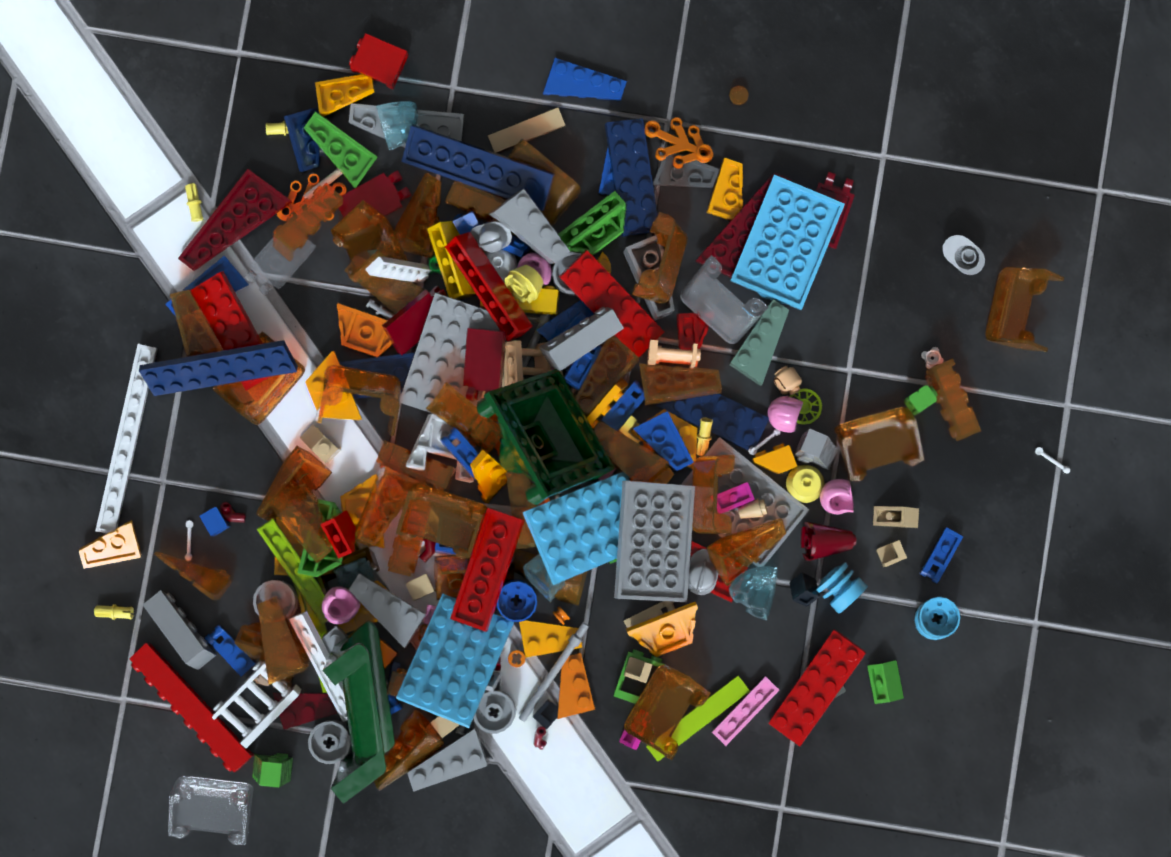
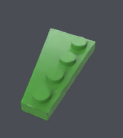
(342, 150)

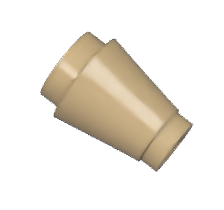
(753, 509)

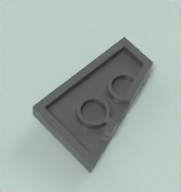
(690, 175)

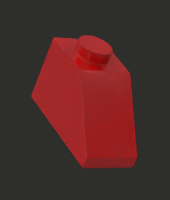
(340, 533)

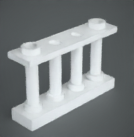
(262, 721)

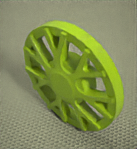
(807, 406)

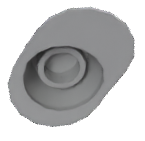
(492, 236)
(964, 254)
(701, 573)

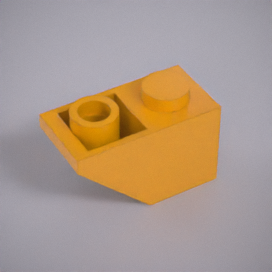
(776, 461)

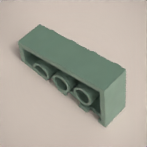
(758, 349)

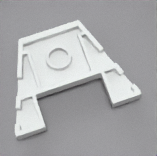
(430, 442)

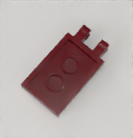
(378, 193)
(842, 195)
(407, 325)
(483, 361)

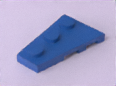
(665, 440)

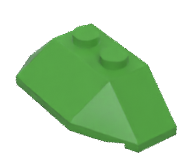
(597, 226)
(307, 564)

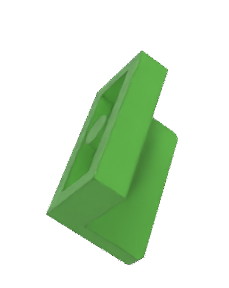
(885, 682)

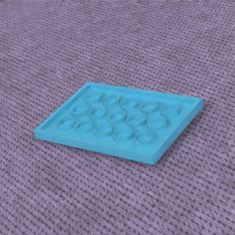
(787, 242)
(578, 528)
(453, 665)

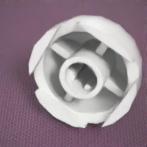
(502, 262)

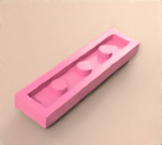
(745, 711)

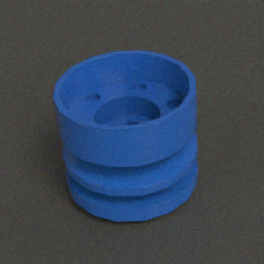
(524, 608)

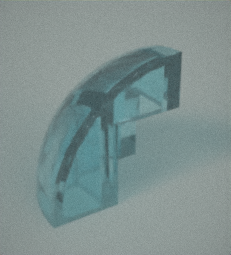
(396, 121)
(755, 590)

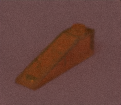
(296, 470)

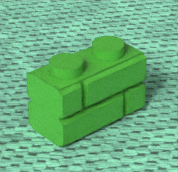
(921, 399)

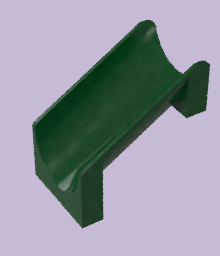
(360, 667)

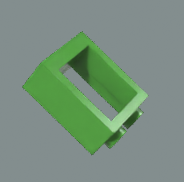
(638, 655)

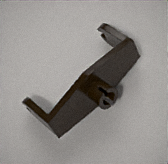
(329, 575)

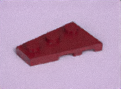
(305, 709)

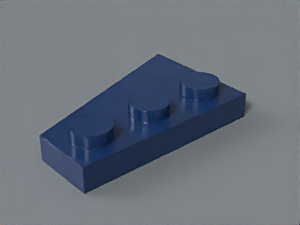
(304, 147)

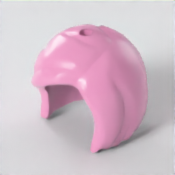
(539, 264)
(784, 413)
(837, 497)
(340, 605)

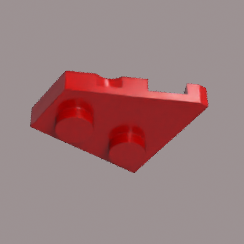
(690, 330)

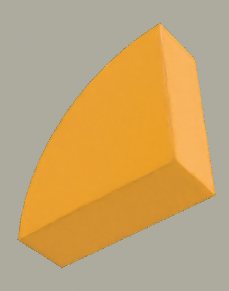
(604, 261)

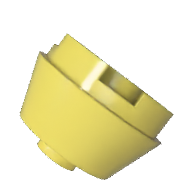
(525, 283)
(805, 483)

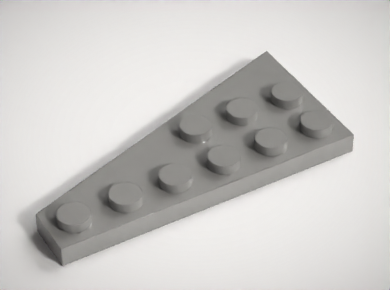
(444, 123)

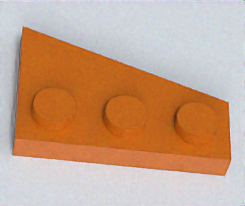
(574, 688)

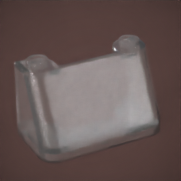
(718, 305)
(210, 807)

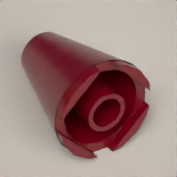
(825, 540)

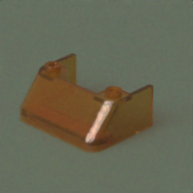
(1012, 306)
(362, 382)

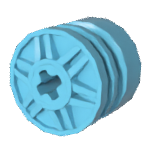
(841, 587)
(947, 613)

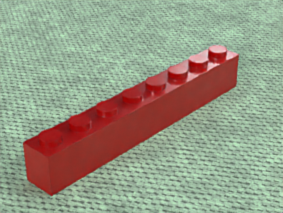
(191, 707)

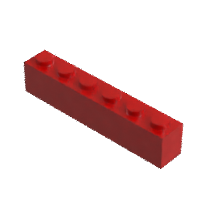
(488, 286)

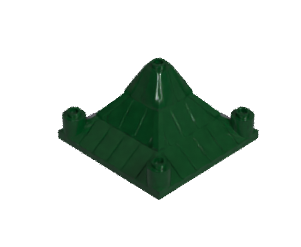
(545, 435)

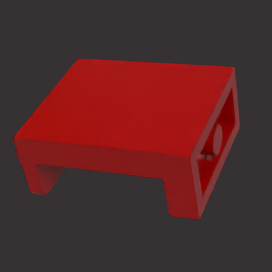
(379, 60)

